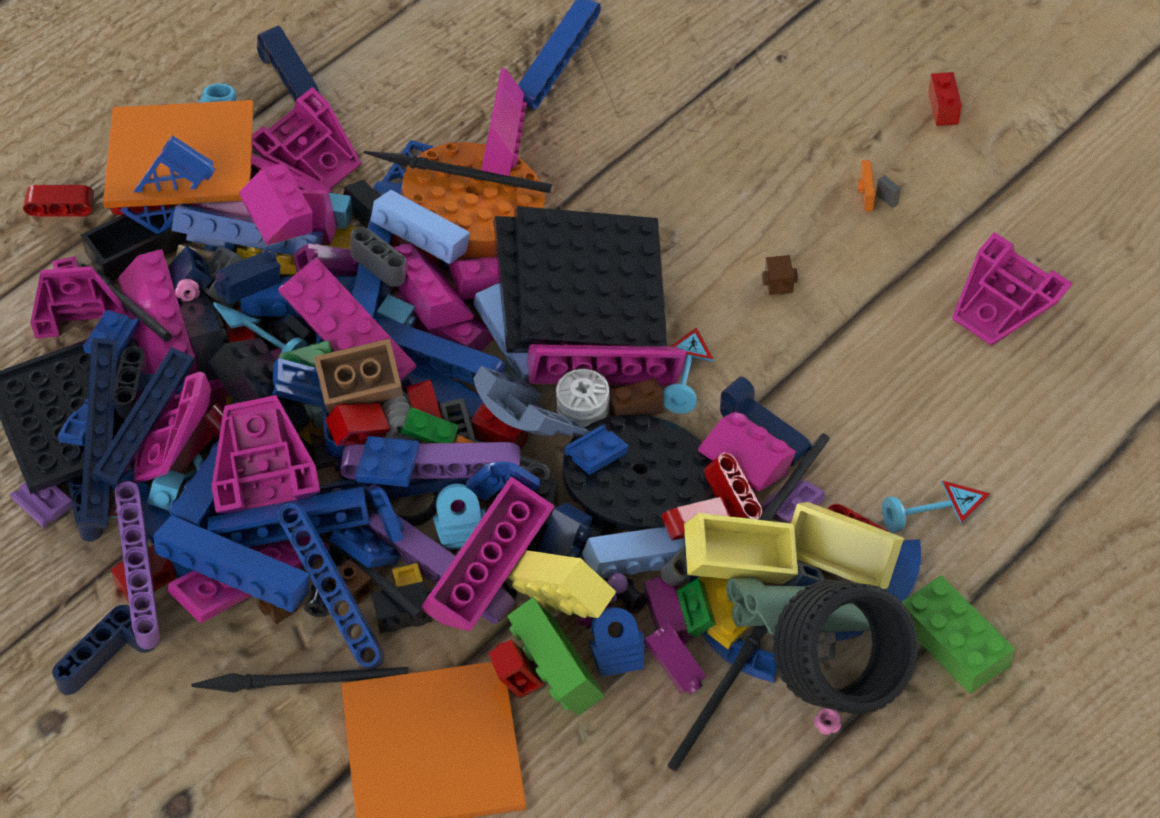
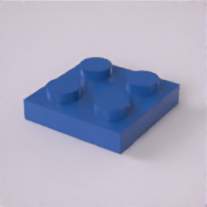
(387, 461)
(365, 547)

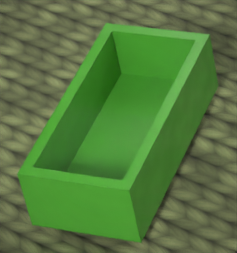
(958, 634)
(555, 657)

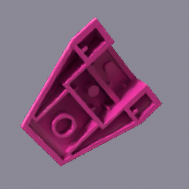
(309, 142)
(1005, 291)
(70, 296)
(173, 429)
(260, 458)

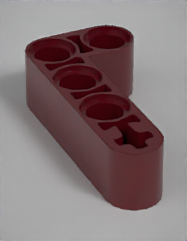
(206, 429)

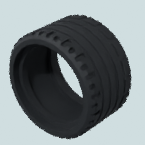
(891, 655)

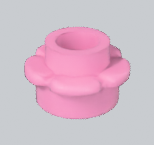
(183, 286)
(828, 715)

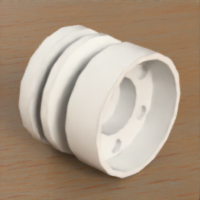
(583, 396)

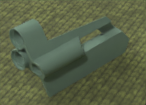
(763, 604)

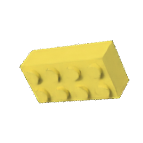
(845, 545)
(740, 548)
(561, 584)

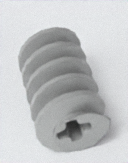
(395, 413)

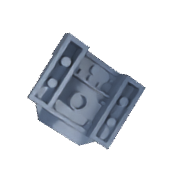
(518, 405)

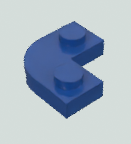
(495, 476)
(381, 506)

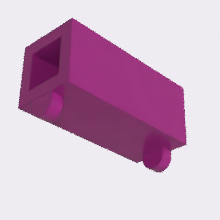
(335, 259)
(665, 607)
(675, 659)

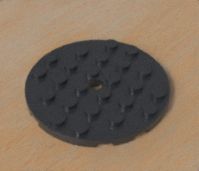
(633, 500)

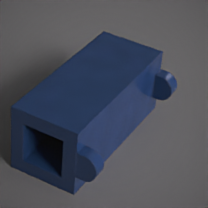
(247, 276)

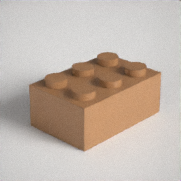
(359, 375)

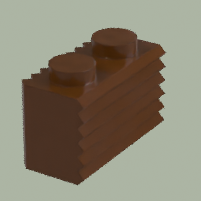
(637, 399)

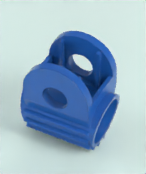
(616, 653)

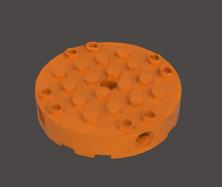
(468, 200)

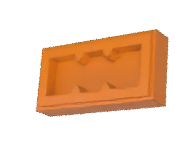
(866, 185)

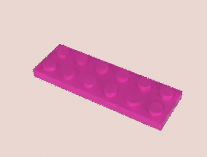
(336, 313)
(208, 597)

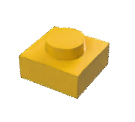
(406, 575)

